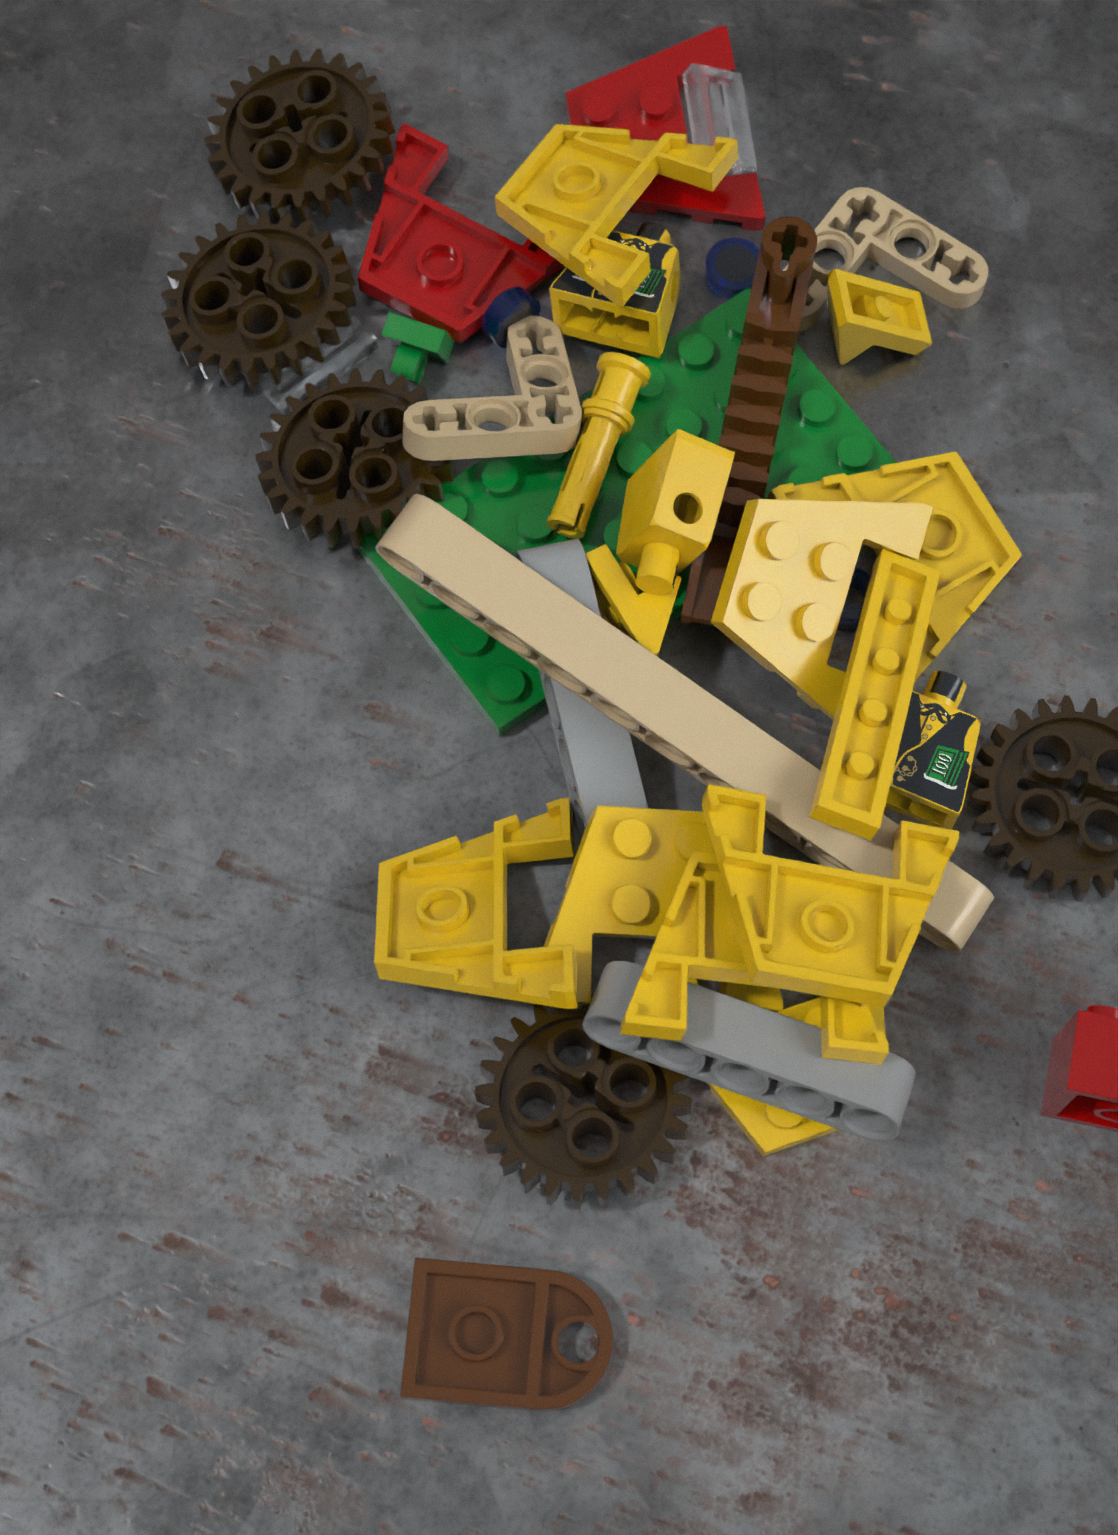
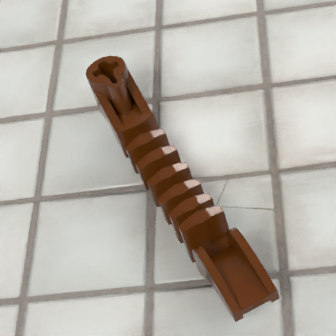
(755, 396)

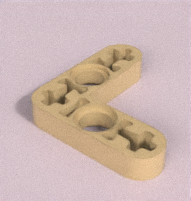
(876, 241)
(522, 413)

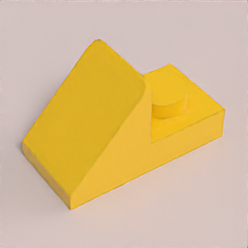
(874, 313)
(638, 616)

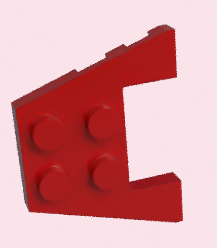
(648, 104)
(435, 259)

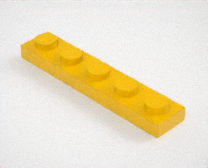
(875, 696)

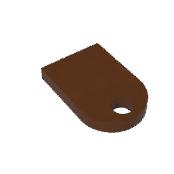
(494, 1335)

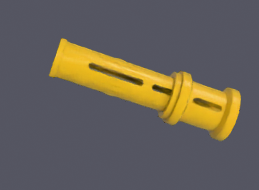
(605, 419)

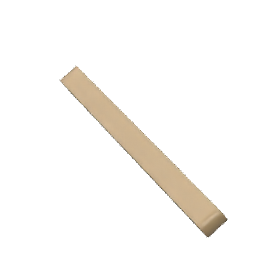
(649, 699)

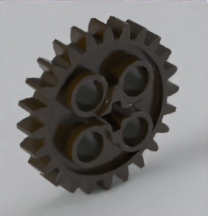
(300, 135)
(259, 299)
(326, 438)
(1064, 851)
(547, 1145)

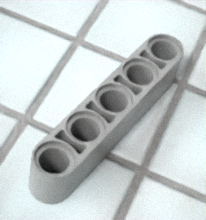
(591, 747)
(759, 1057)

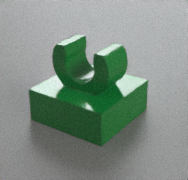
(415, 344)

